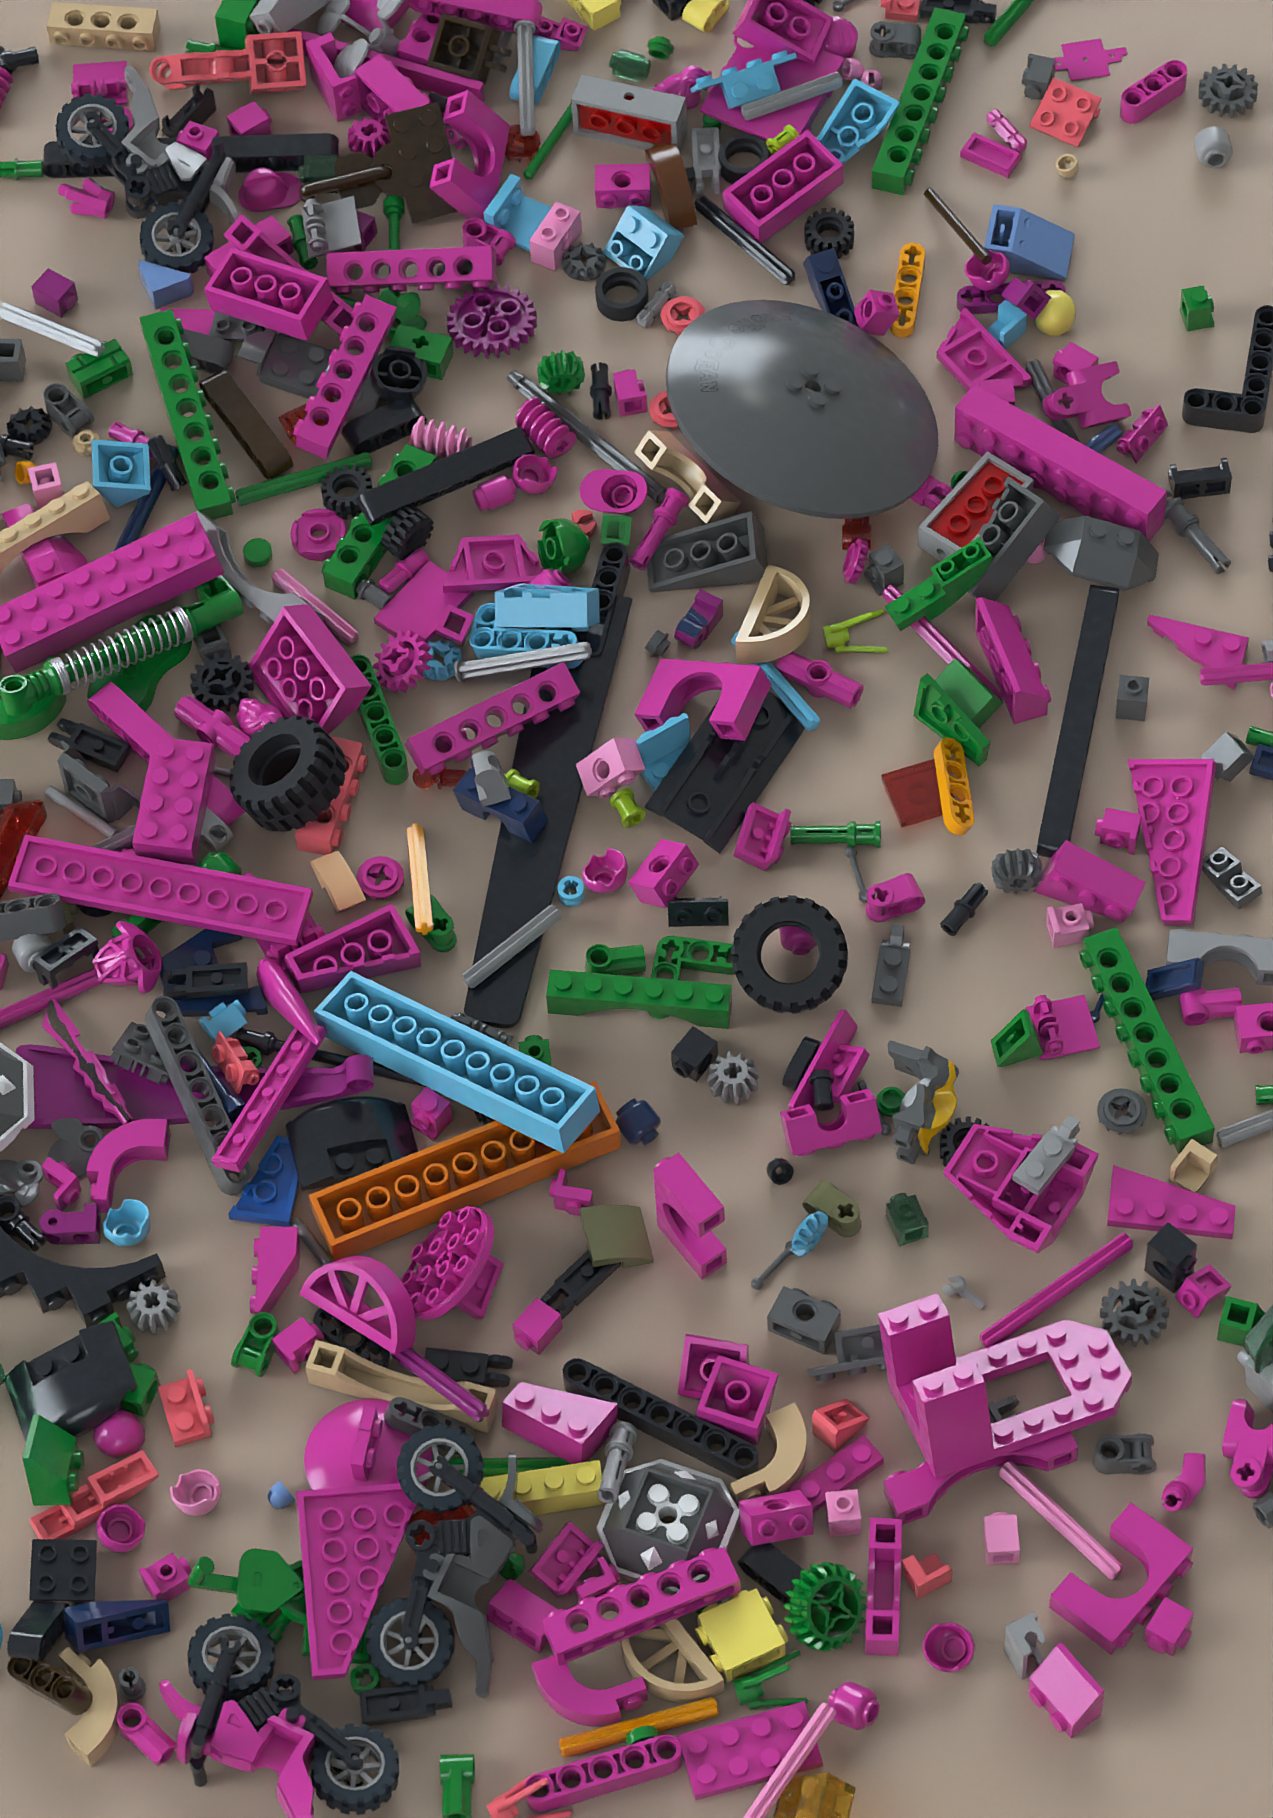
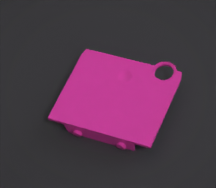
(788, 75)

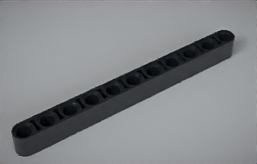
(248, 152)
(1078, 719)

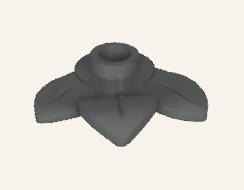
(71, 1143)
(17, 1180)

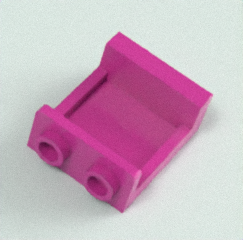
(339, 94)

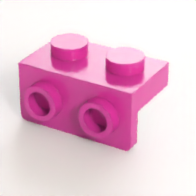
(762, 836)
(566, 1560)

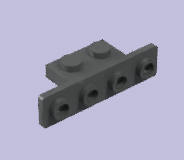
(854, 1352)

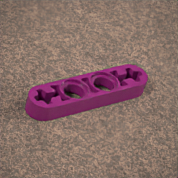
(989, 306)

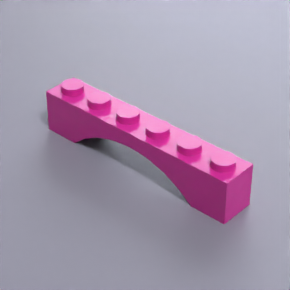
(250, 239)
(917, 1491)

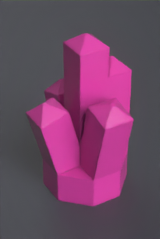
(89, 201)

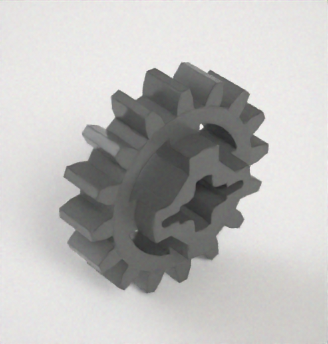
(1228, 90)
(1136, 1309)

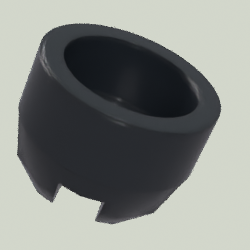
(786, 1168)

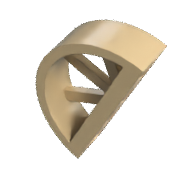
(754, 639)
(689, 1653)

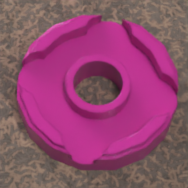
(315, 520)

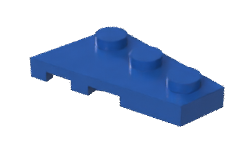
(273, 1189)

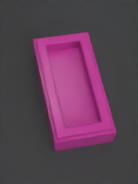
(991, 155)

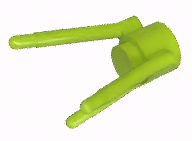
(838, 634)

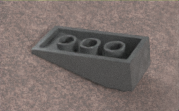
(710, 555)

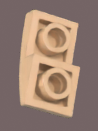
(338, 880)

